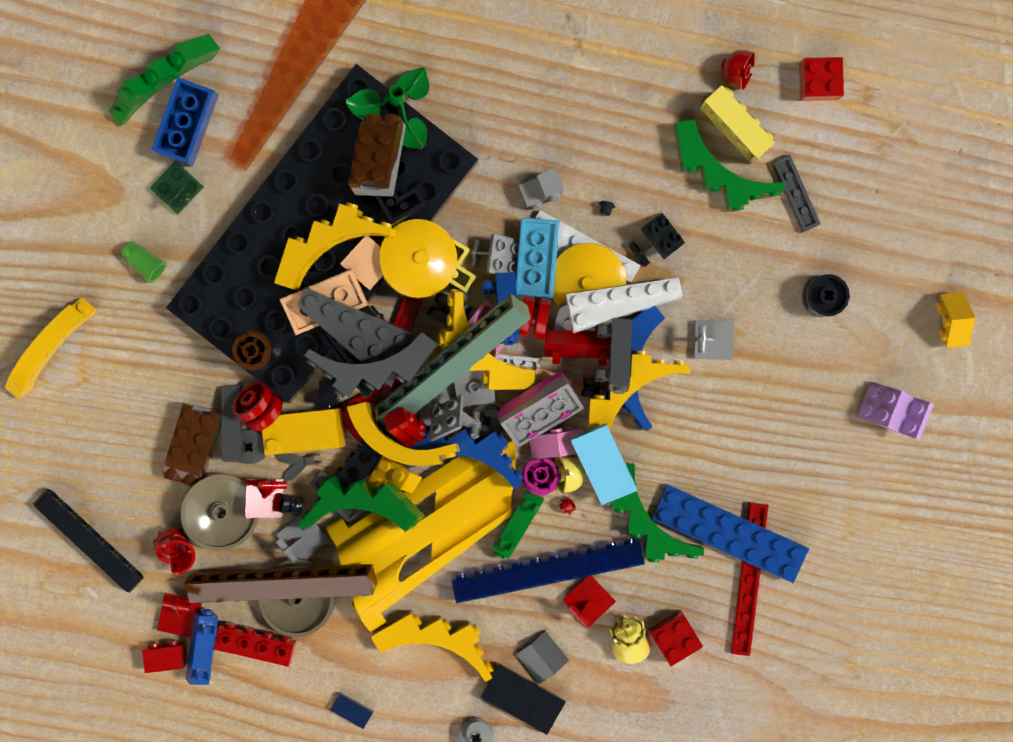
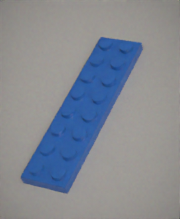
(730, 533)

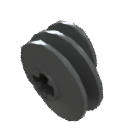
(492, 411)
(257, 454)

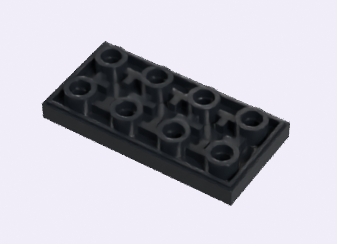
(523, 699)

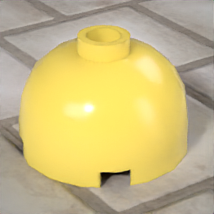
(571, 473)

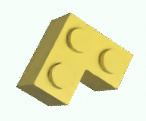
(462, 278)

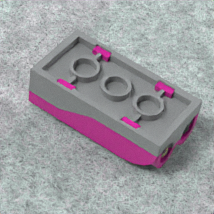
(539, 409)

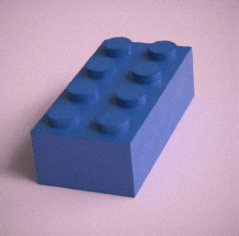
(185, 121)

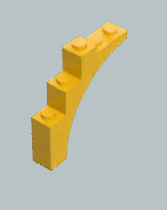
(301, 254)
(641, 373)
(497, 374)
(437, 632)

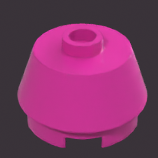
(540, 476)

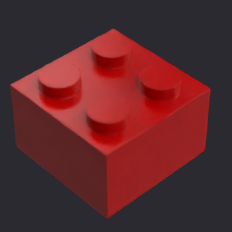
(821, 79)
(675, 638)

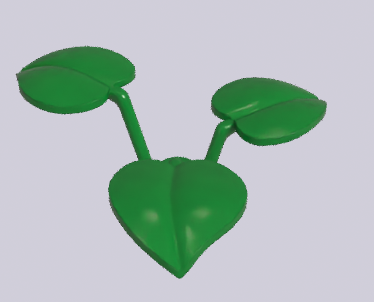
(411, 84)

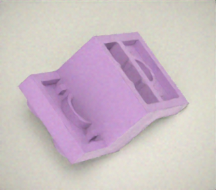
(895, 410)

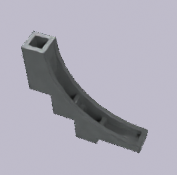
(348, 376)

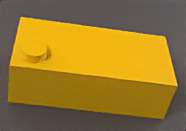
(305, 432)

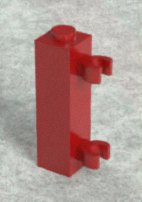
(576, 345)

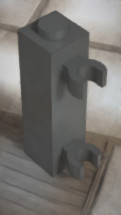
(619, 356)

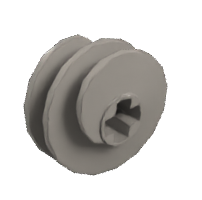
(472, 727)

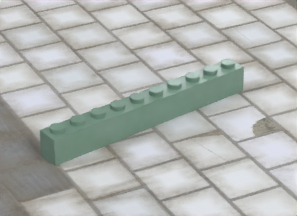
(457, 358)

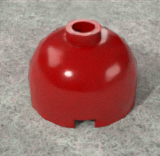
(737, 68)

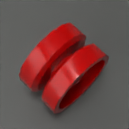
(538, 318)
(257, 406)

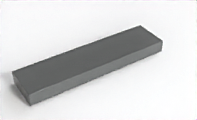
(796, 193)
(231, 425)

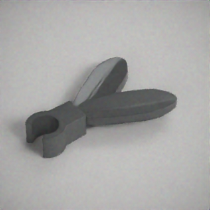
(298, 463)

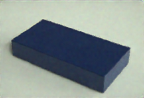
(351, 710)

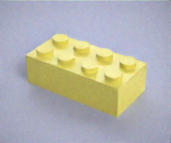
(737, 124)

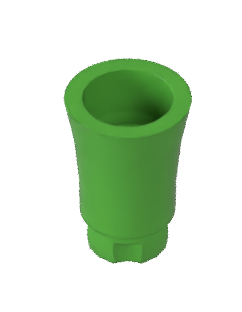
(143, 261)

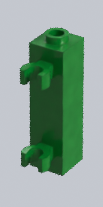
(517, 524)

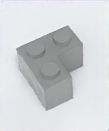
(542, 188)

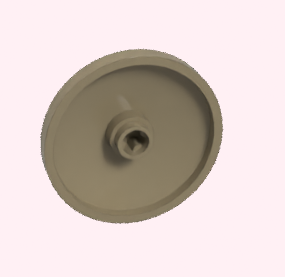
(215, 513)
(300, 615)

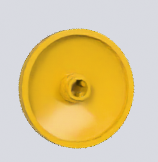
(418, 259)
(587, 269)

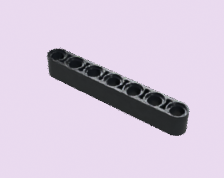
(88, 540)

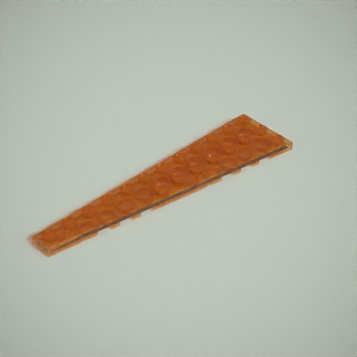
(304, 51)

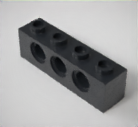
(354, 460)

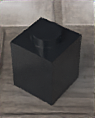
(326, 395)

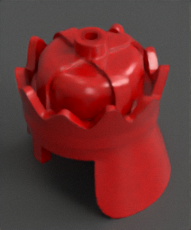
(174, 549)

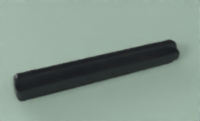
(341, 357)

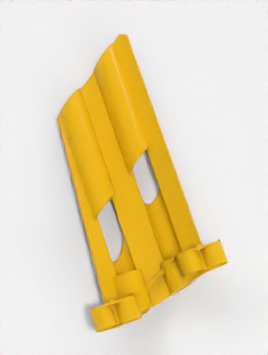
(468, 505)

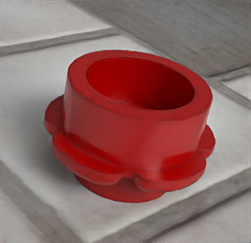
(567, 505)

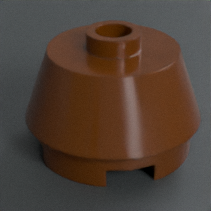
(251, 350)

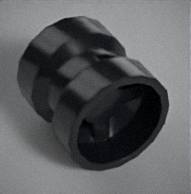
(590, 387)
(290, 504)

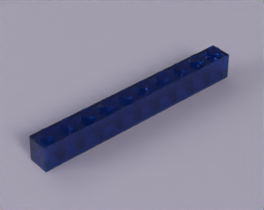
(547, 571)

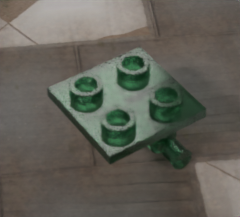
(176, 187)

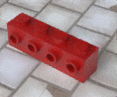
(255, 644)

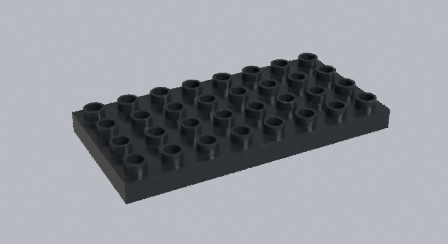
(236, 279)

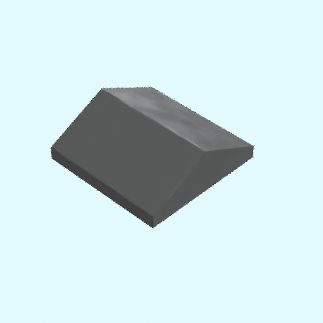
(542, 657)

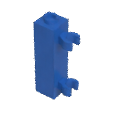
(503, 286)
(201, 647)

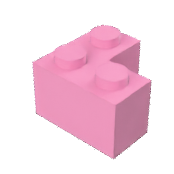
(554, 443)

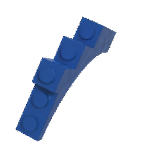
(642, 327)
(487, 451)

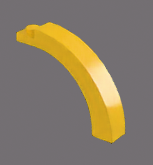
(45, 345)
(374, 436)

